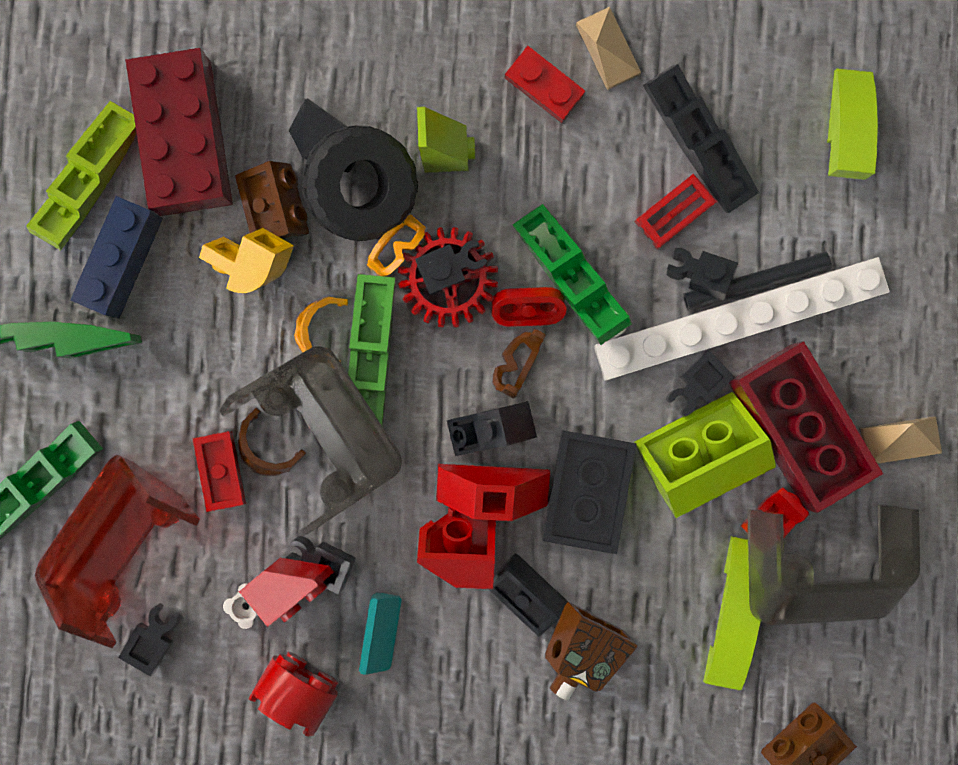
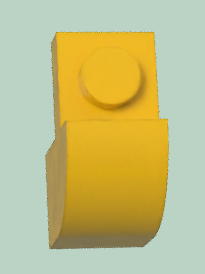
(251, 264)

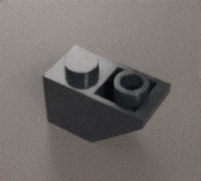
(492, 429)

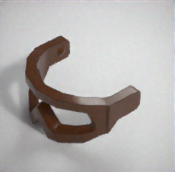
(534, 342)
(257, 465)

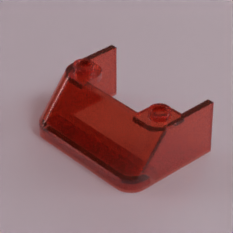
(99, 542)

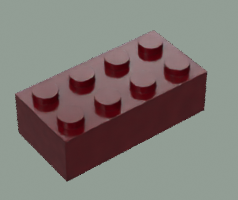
(179, 132)
(806, 427)

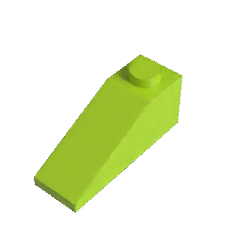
(443, 142)

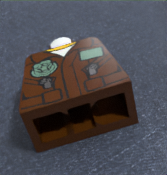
(585, 651)

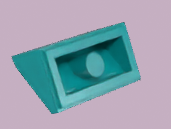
(380, 633)

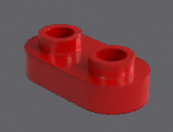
(528, 306)

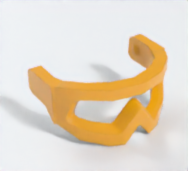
(374, 263)
(302, 322)

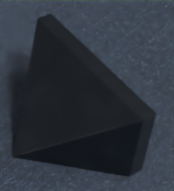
(311, 126)

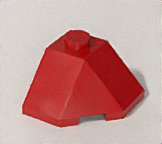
(459, 550)

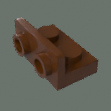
(272, 199)
(809, 740)

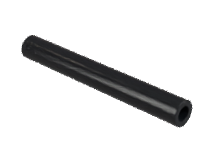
(763, 279)

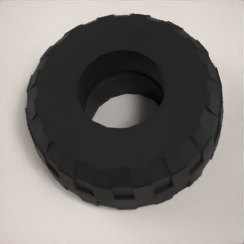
(395, 178)

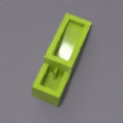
(853, 125)

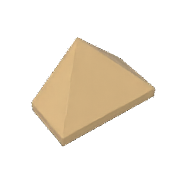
(608, 48)
(903, 440)

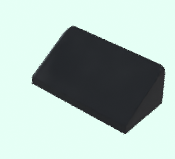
(528, 595)

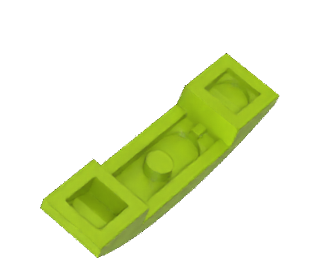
(737, 627)

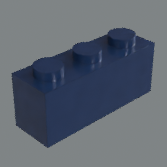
(116, 258)

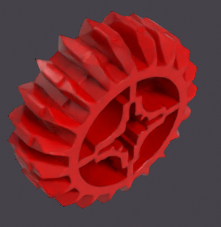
(453, 310)

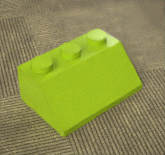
(706, 454)

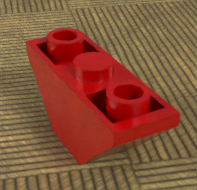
(492, 490)

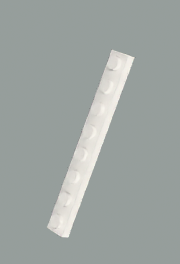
(741, 318)

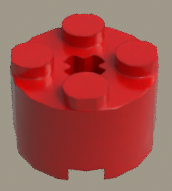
(294, 694)

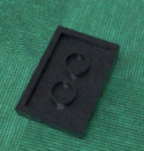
(589, 492)

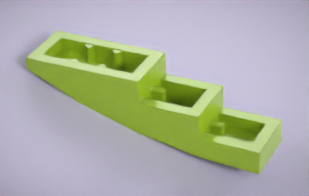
(85, 176)

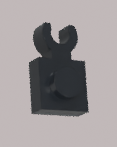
(444, 268)
(708, 275)
(703, 380)
(327, 555)
(148, 644)

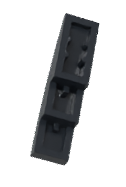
(701, 139)

